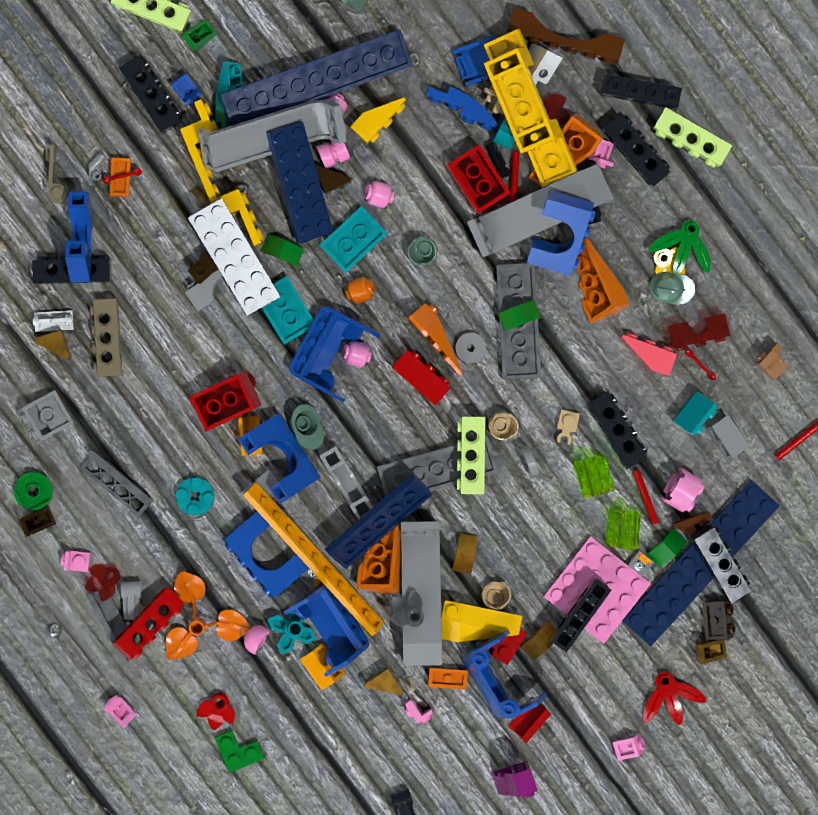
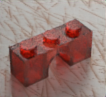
(715, 329)

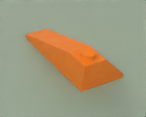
(581, 141)
(600, 287)
(430, 327)
(383, 565)

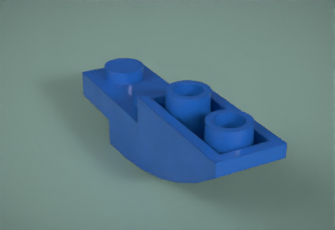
(471, 109)

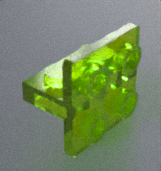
(594, 476)
(623, 529)

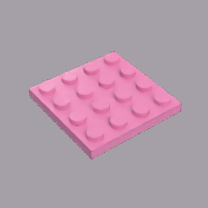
(598, 562)

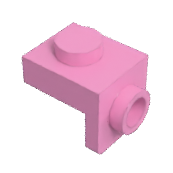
(602, 154)
(120, 710)
(412, 710)

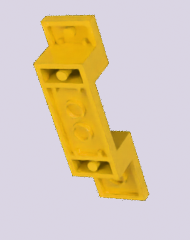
(525, 109)
(234, 200)

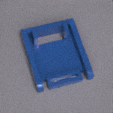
(472, 61)

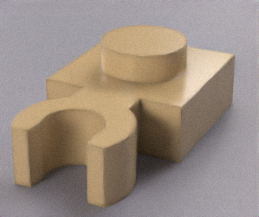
(567, 422)

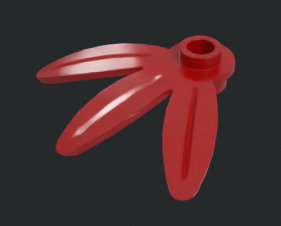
(669, 692)

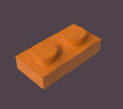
(121, 186)
(448, 678)

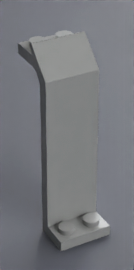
(249, 139)
(524, 216)
(422, 574)

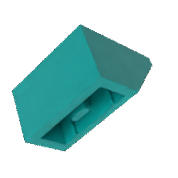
(695, 413)

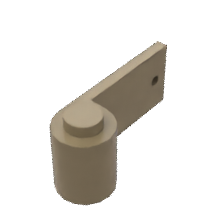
(56, 192)

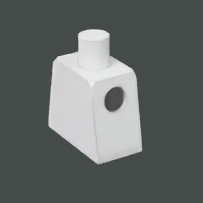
(544, 63)

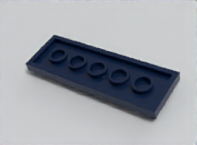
(299, 182)
(378, 521)

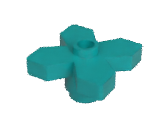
(287, 639)

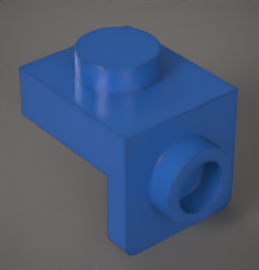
(186, 89)

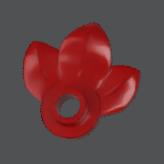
(216, 713)

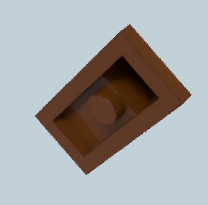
(688, 524)

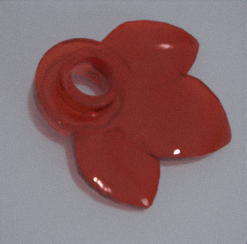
(555, 109)
(100, 582)

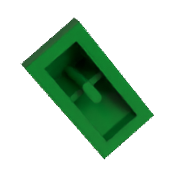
(199, 35)
(283, 250)
(519, 315)
(667, 548)

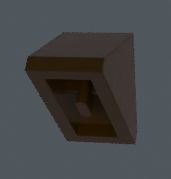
(331, 180)
(37, 521)

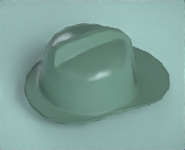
(672, 288)
(307, 427)

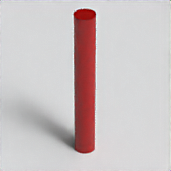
(514, 176)
(797, 441)
(645, 496)

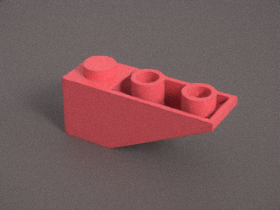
(655, 358)

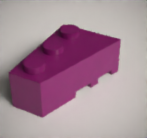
(515, 780)

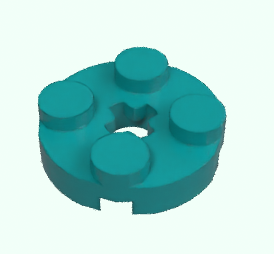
(184, 496)

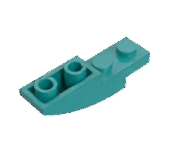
(229, 79)

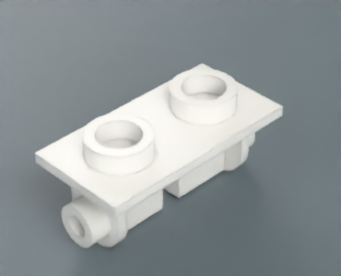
(53, 321)

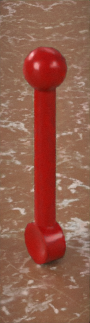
(137, 172)
(689, 353)

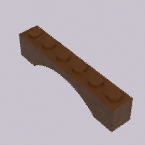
(604, 47)

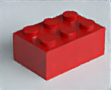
(478, 179)
(421, 376)
(225, 401)

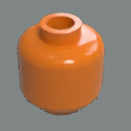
(360, 290)

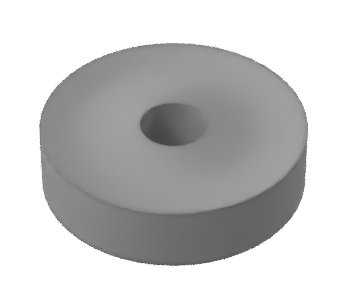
(479, 348)
(529, 460)

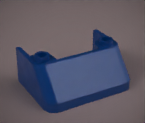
(321, 347)
(334, 625)
(477, 663)

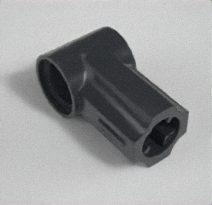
(403, 802)

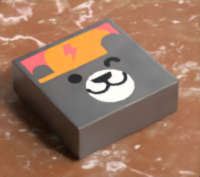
(640, 563)
(311, 578)

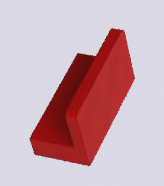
(529, 722)

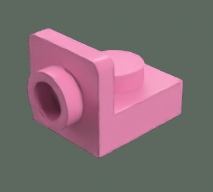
(76, 560)
(629, 747)

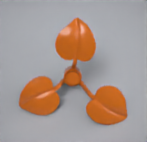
(181, 642)

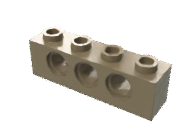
(111, 307)

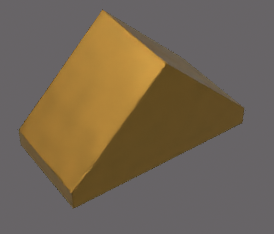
(56, 343)
(465, 553)
(539, 641)
(710, 651)
(384, 682)

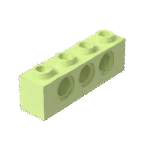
(177, 22)
(686, 127)
(476, 485)

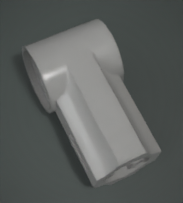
(131, 593)

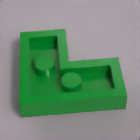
(236, 756)

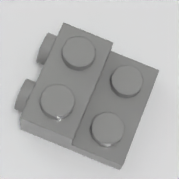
(45, 417)

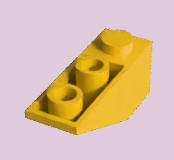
(374, 120)

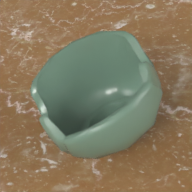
(422, 250)

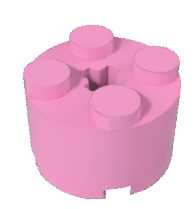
(682, 490)

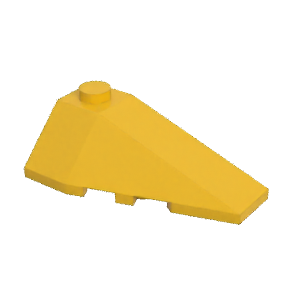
(472, 623)

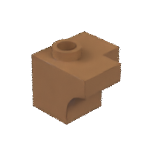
(771, 362)

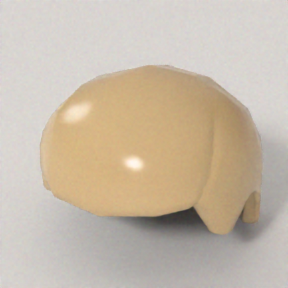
(503, 426)
(496, 595)

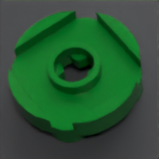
(36, 480)

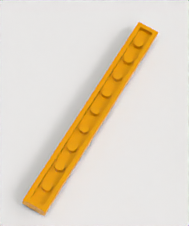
(313, 558)

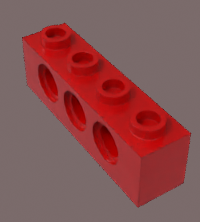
(173, 607)

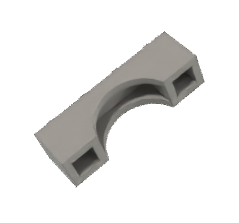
(203, 294)
(346, 482)

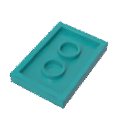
(353, 239)
(288, 312)

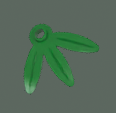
(686, 240)

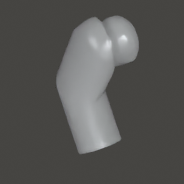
(94, 167)

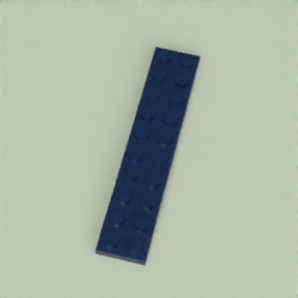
(318, 78)
(690, 573)

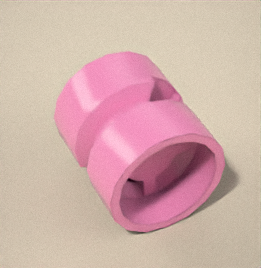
(332, 152)

